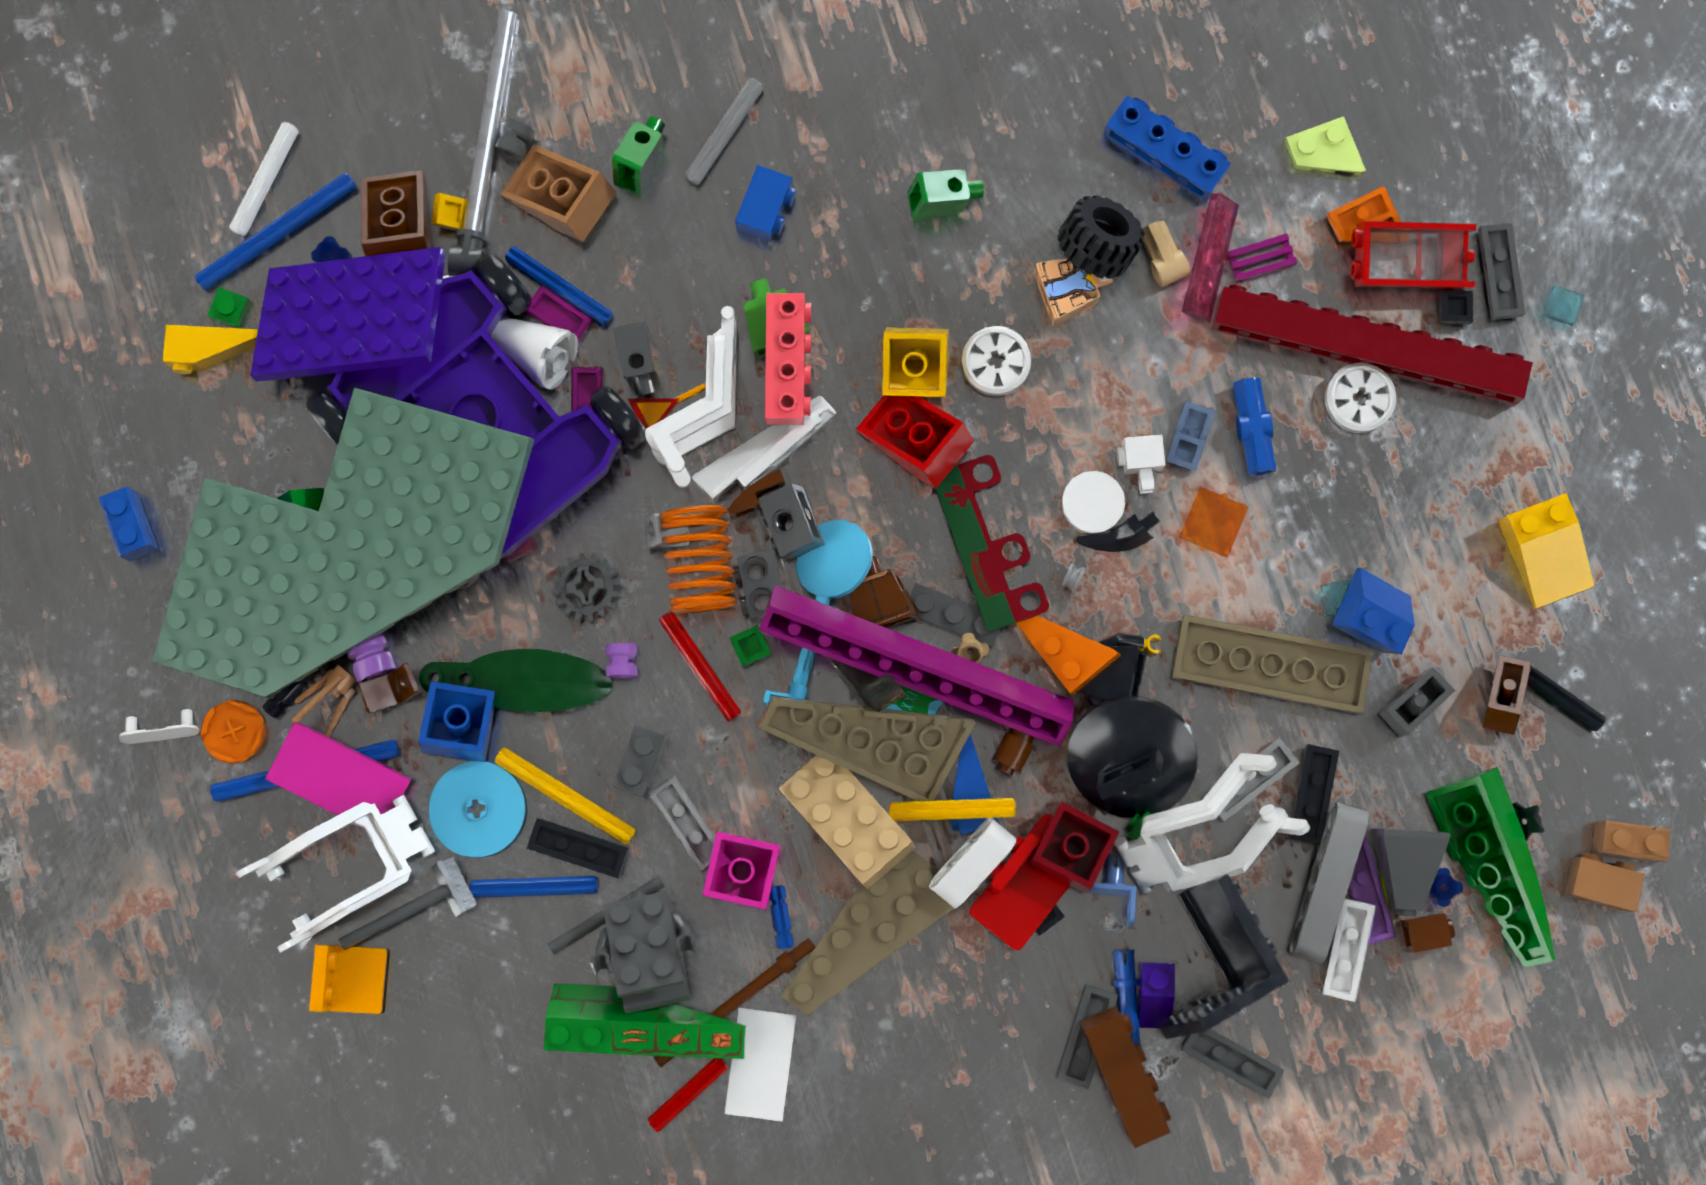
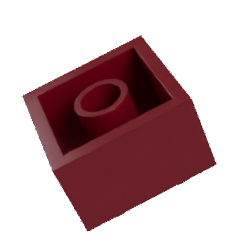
(1073, 847)

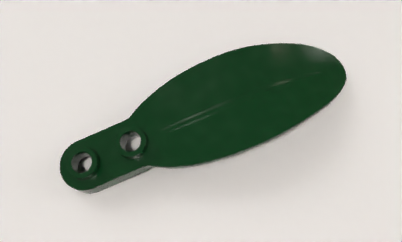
(527, 679)

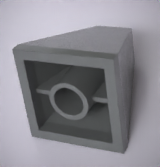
(1408, 865)

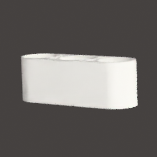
(972, 862)

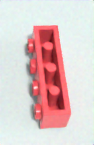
(785, 359)

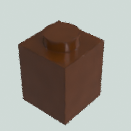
(1428, 932)

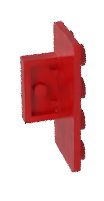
(1018, 893)

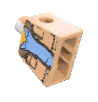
(1067, 289)

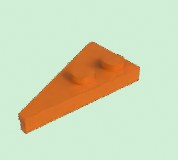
(1067, 653)

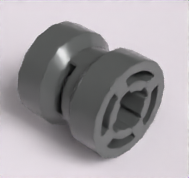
(514, 139)

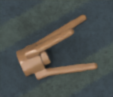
(334, 681)

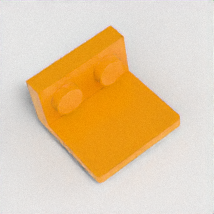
(348, 979)

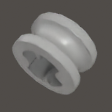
(1072, 577)

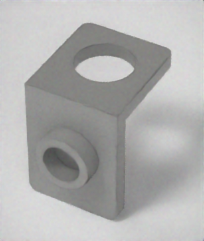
(655, 533)

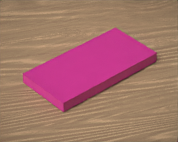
(333, 773)

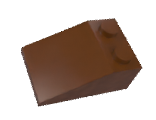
(394, 213)

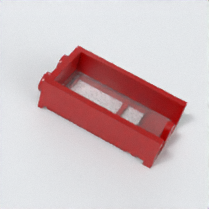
(1412, 255)

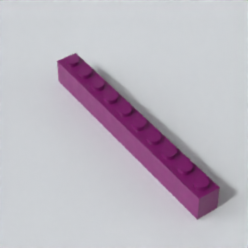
(917, 665)

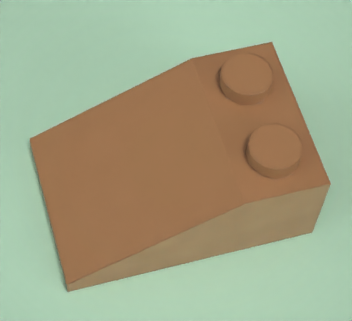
(559, 192)

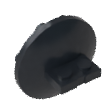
(1132, 756)

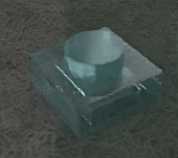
(1333, 595)

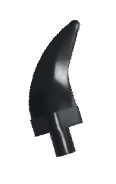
(1125, 537)

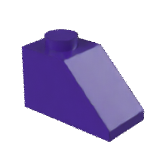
(1155, 993)

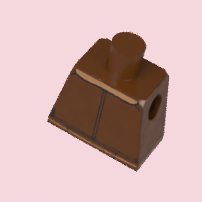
(883, 598)

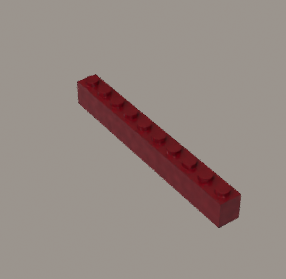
(1361, 341)

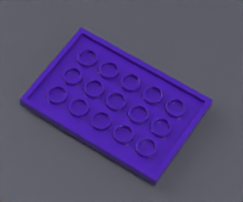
(349, 315)

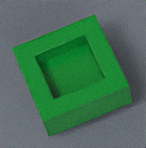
(228, 308)
(750, 646)
(1134, 827)

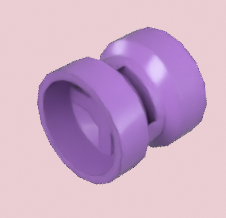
(621, 660)

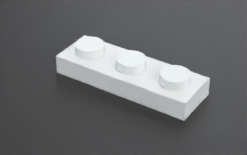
(1349, 950)

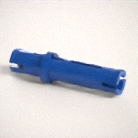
(1126, 987)

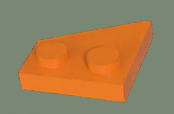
(1370, 207)

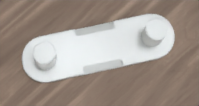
(134, 736)

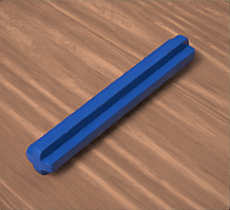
(558, 285)
(534, 886)

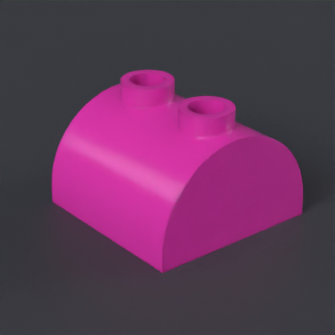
(741, 870)

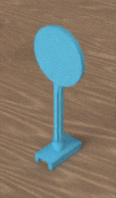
(829, 574)

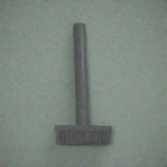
(451, 887)

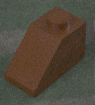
(1506, 695)

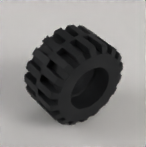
(1100, 237)

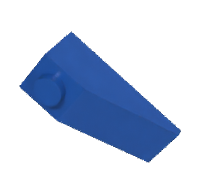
(969, 785)

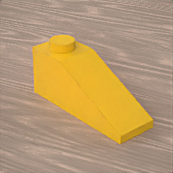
(202, 347)

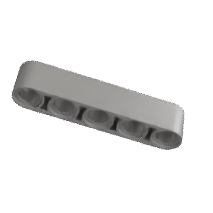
(1328, 882)

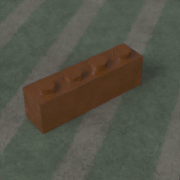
(1125, 1076)

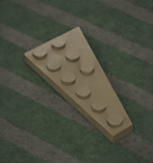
(889, 746)
(868, 931)

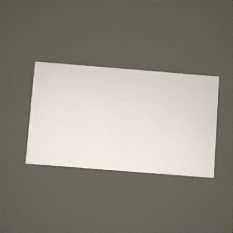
(760, 1079)

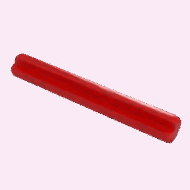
(700, 666)

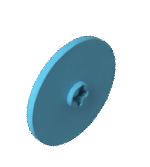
(497, 824)

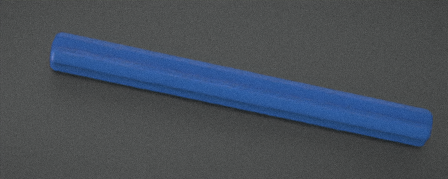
(275, 231)
(257, 782)

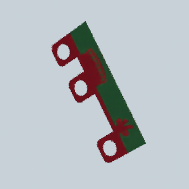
(979, 554)

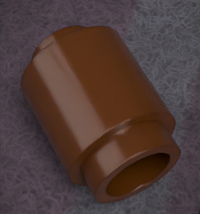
(1013, 752)

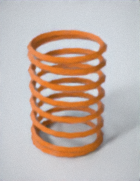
(706, 601)

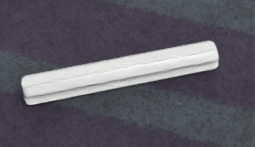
(264, 178)

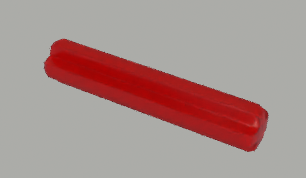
(687, 1094)

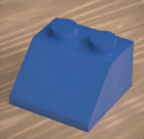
(1376, 613)
(457, 722)

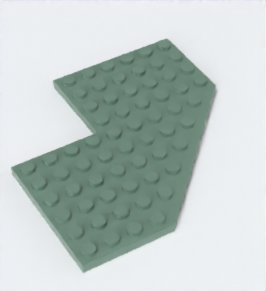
(403, 519)

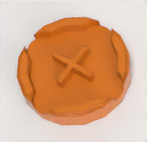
(233, 731)

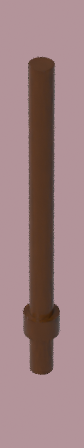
(785, 963)

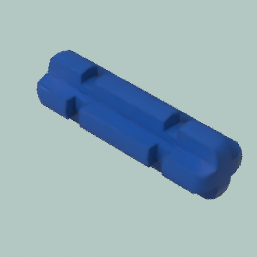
(780, 917)

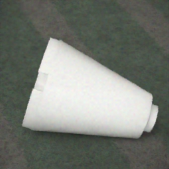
(537, 349)

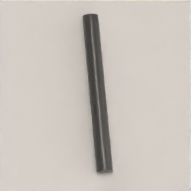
(598, 919)

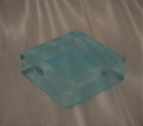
(1563, 305)

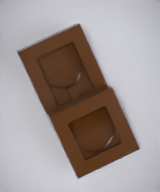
(747, 500)

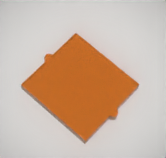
(1213, 522)

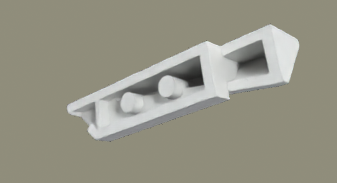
(760, 454)

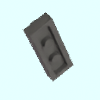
(1501, 271)
(951, 614)
(1078, 1060)
(1234, 1061)

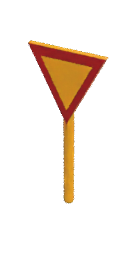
(656, 409)

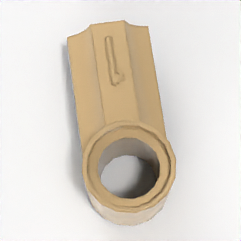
(1167, 261)

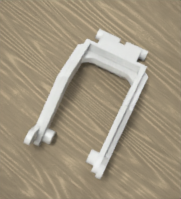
(706, 417)
(391, 839)
(1154, 858)

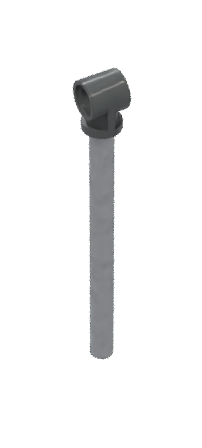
(470, 238)

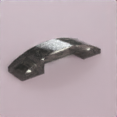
(873, 690)

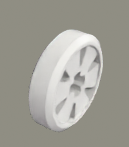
(979, 352)
(1346, 411)

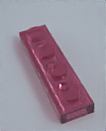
(1210, 258)

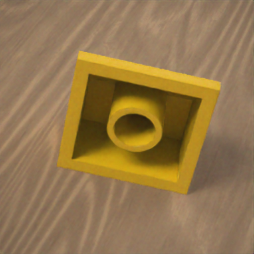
(915, 362)

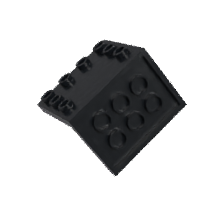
(1237, 948)

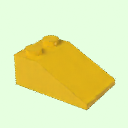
(1548, 550)

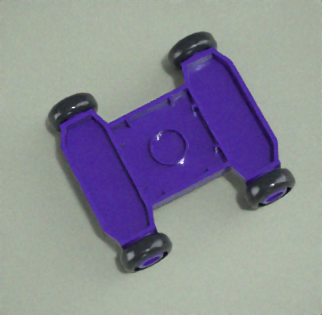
(481, 384)

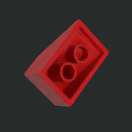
(917, 436)

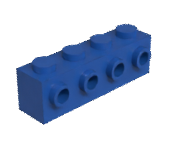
(1167, 147)

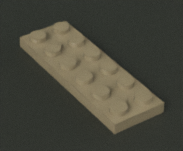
(1272, 664)

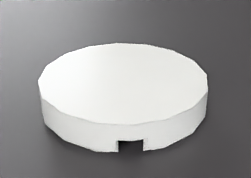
(1093, 502)

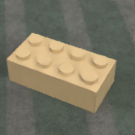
(847, 819)

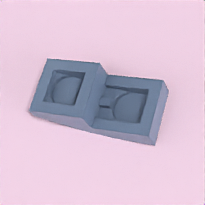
(1190, 435)

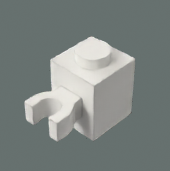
(1142, 457)

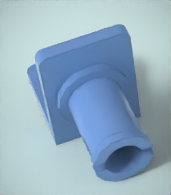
(1114, 886)

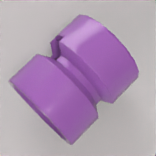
(372, 659)

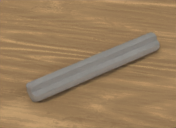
(724, 131)

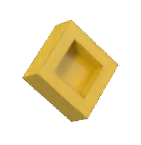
(448, 211)

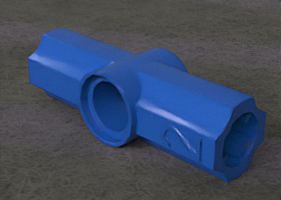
(1254, 426)

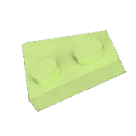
(1325, 148)

